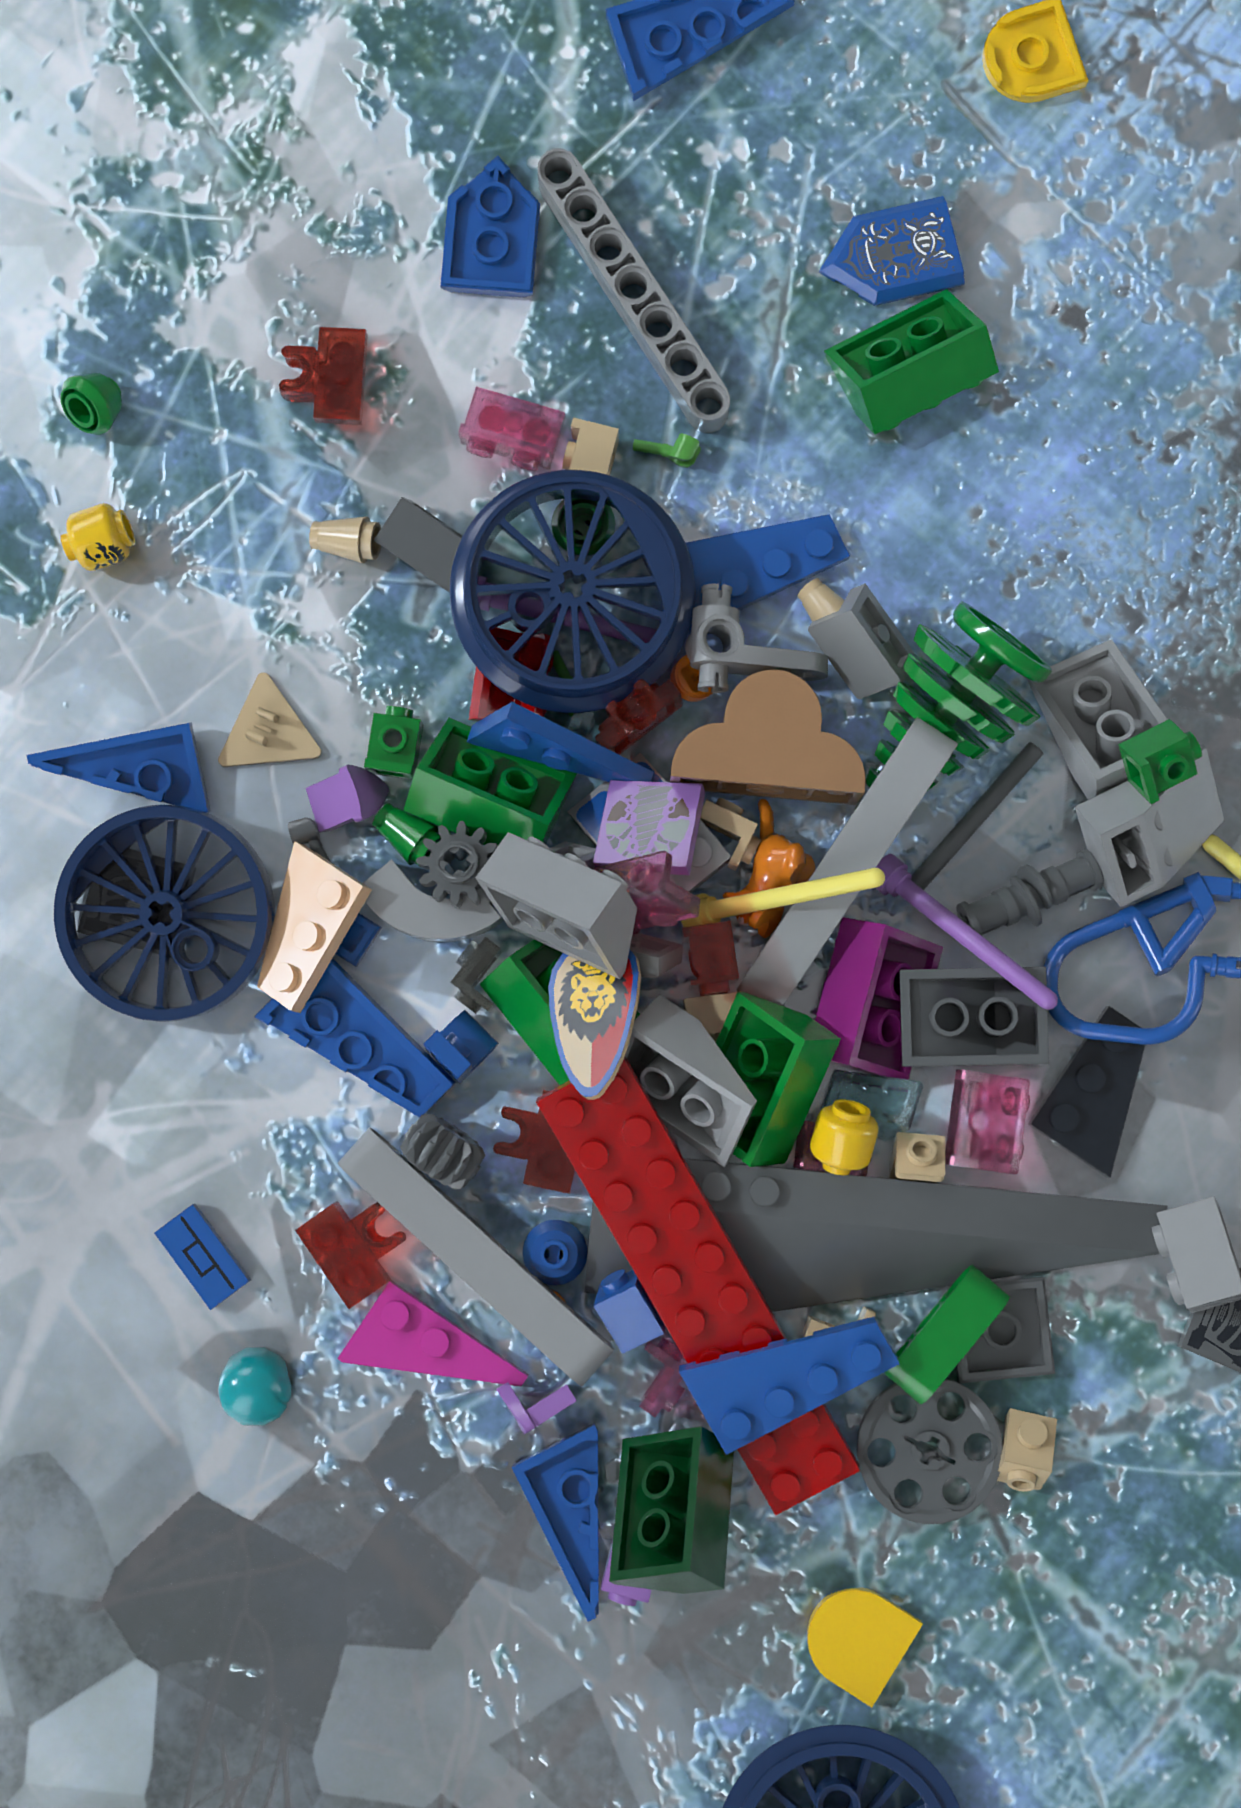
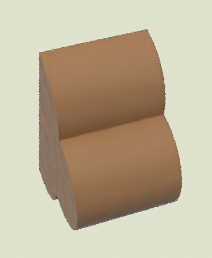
(771, 747)

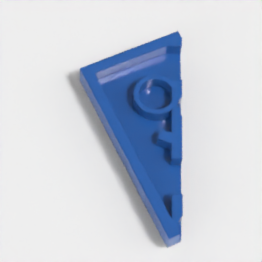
(537, 739)
(150, 763)
(564, 1498)

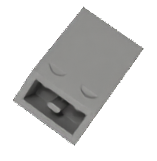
(1144, 842)

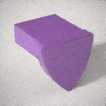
(346, 797)
(539, 1412)

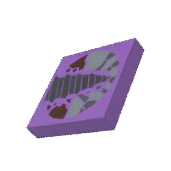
(650, 819)

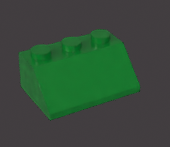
(913, 361)
(486, 789)
(522, 996)
(782, 1064)

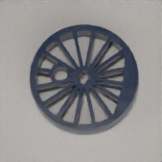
(107, 845)

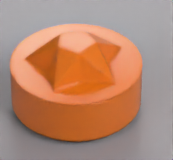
(686, 681)

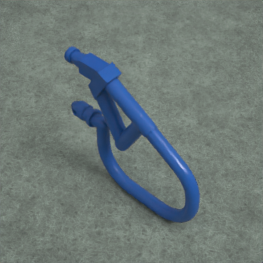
(1201, 893)

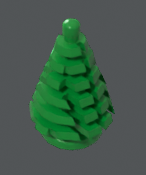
(958, 697)

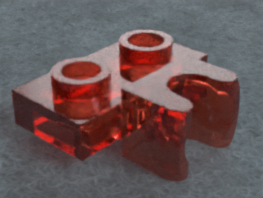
(329, 376)
(637, 714)
(547, 1162)
(349, 1250)

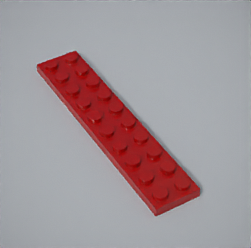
(688, 1266)

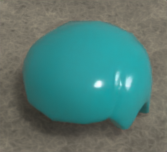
(254, 1386)

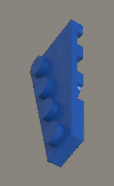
(671, 36)
(765, 558)
(362, 1040)
(775, 1384)

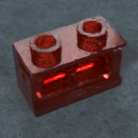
(711, 957)

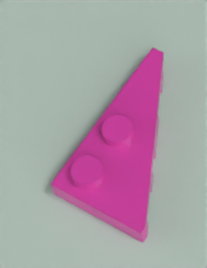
(415, 1338)

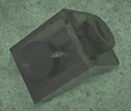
(475, 963)

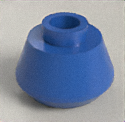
(555, 1236)

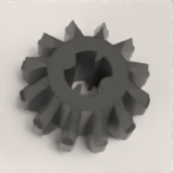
(442, 1151)

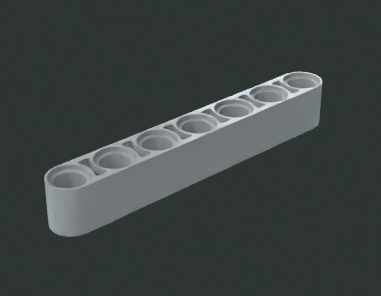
(629, 269)
(856, 848)
(476, 1256)

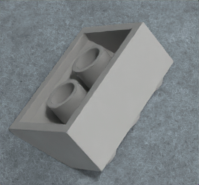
(561, 902)

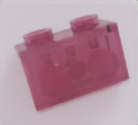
(511, 429)
(655, 896)
(987, 1121)

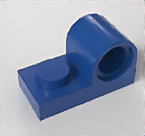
(460, 1046)

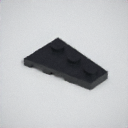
(1092, 1098)

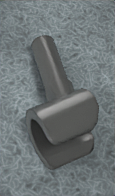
(306, 831)

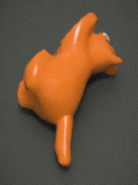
(774, 866)

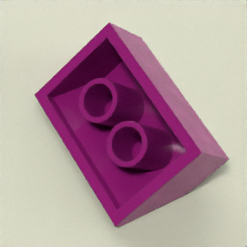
(863, 994)

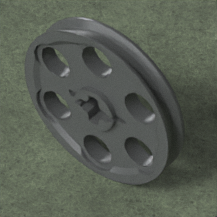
(933, 1474)

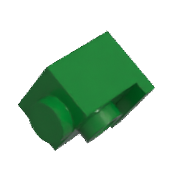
(1160, 759)
(398, 760)

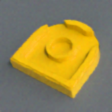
(1033, 54)
(859, 1640)

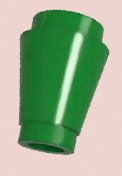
(405, 832)

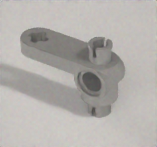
(719, 618)

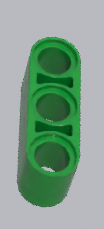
(947, 1334)

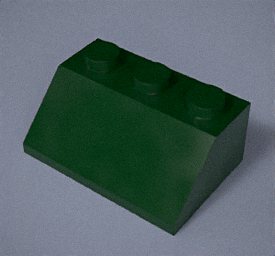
(672, 1512)

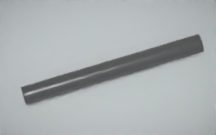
(976, 815)

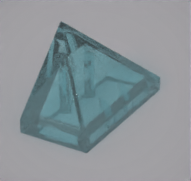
(888, 1098)

